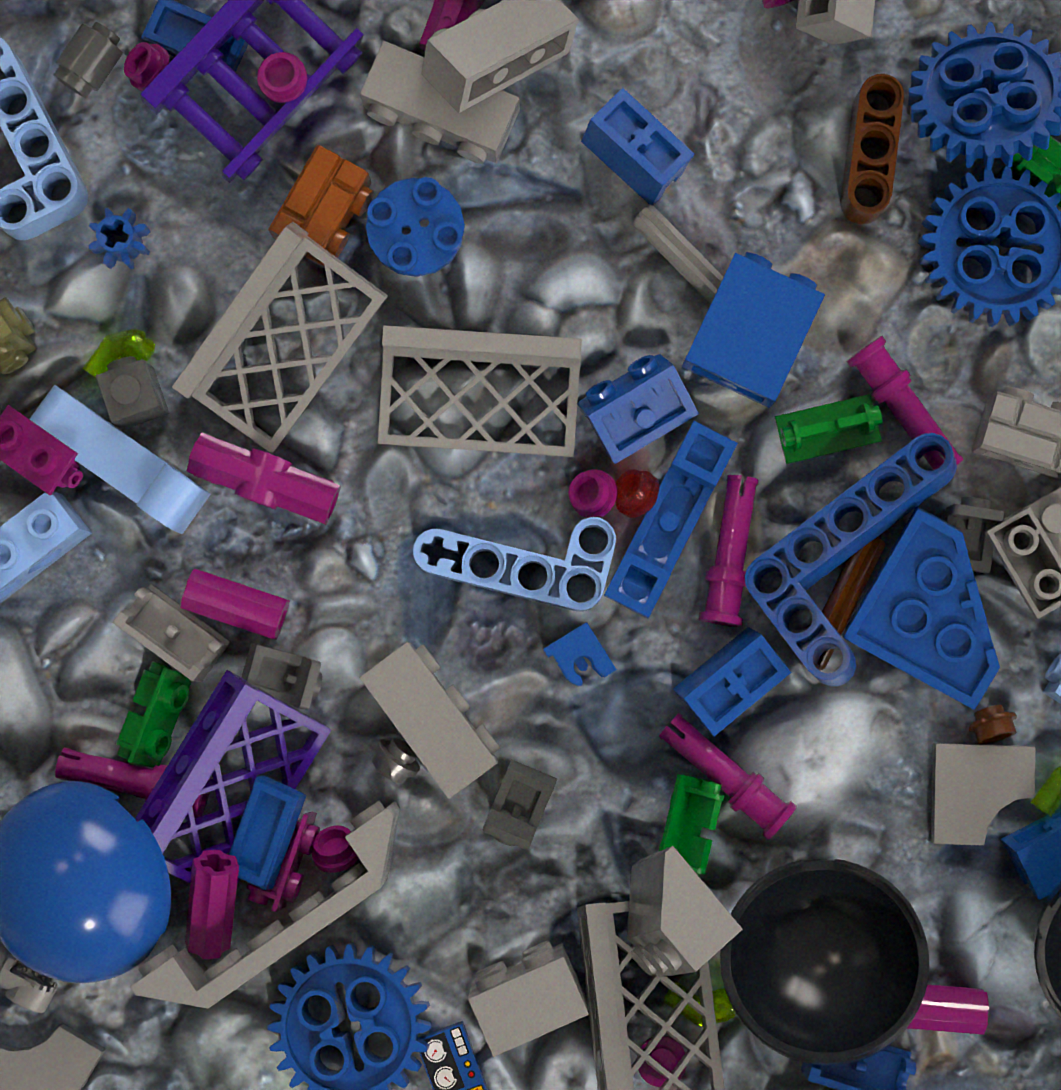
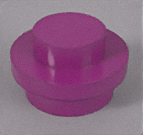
(145, 64)
(282, 77)
(593, 493)
(332, 850)
(667, 1054)

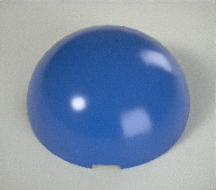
(80, 884)

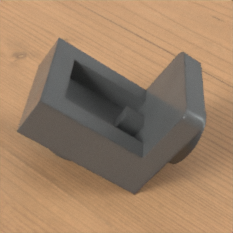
(973, 519)
(283, 675)
(519, 805)

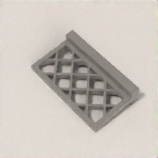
(244, 313)
(479, 347)
(608, 1014)

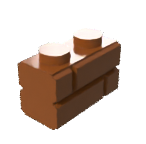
(325, 200)

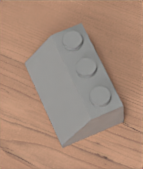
(674, 916)

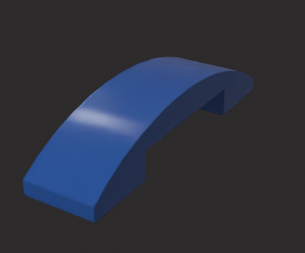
(671, 520)

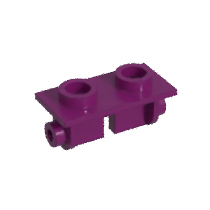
(37, 453)
(288, 880)

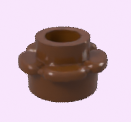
(993, 724)

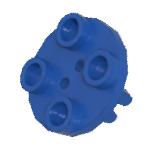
(406, 205)

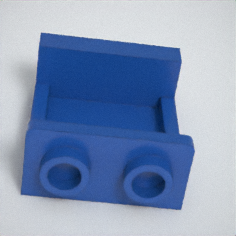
(754, 328)

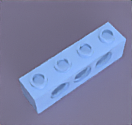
(37, 539)

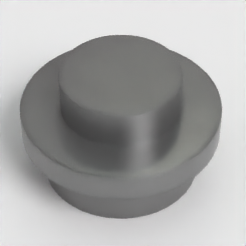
(395, 760)

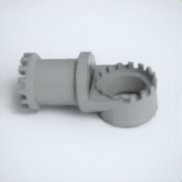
(24, 985)

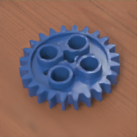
(987, 95)
(999, 203)
(395, 1016)

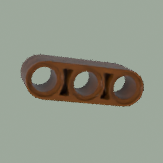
(874, 126)

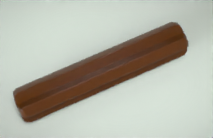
(849, 589)

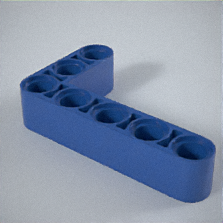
(840, 546)

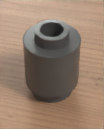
(88, 59)

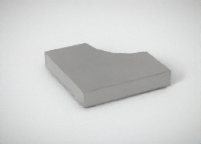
(973, 786)
(54, 1064)

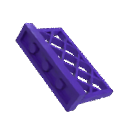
(200, 756)

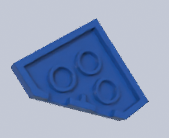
(929, 612)

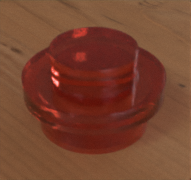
(636, 492)

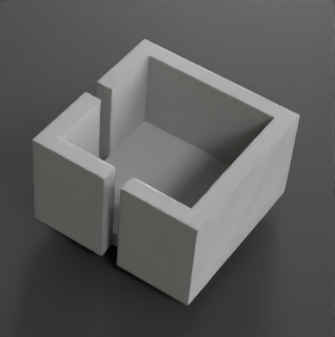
(527, 998)

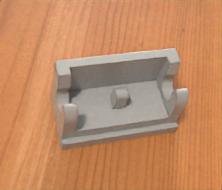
(172, 633)

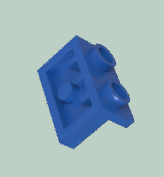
(637, 406)

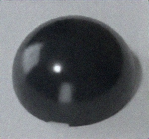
(825, 962)

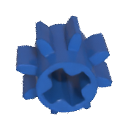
(120, 251)

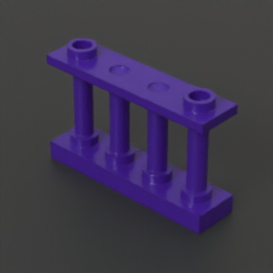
(204, 56)

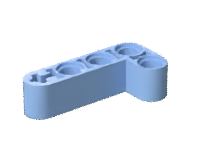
(41, 172)
(121, 461)
(513, 559)

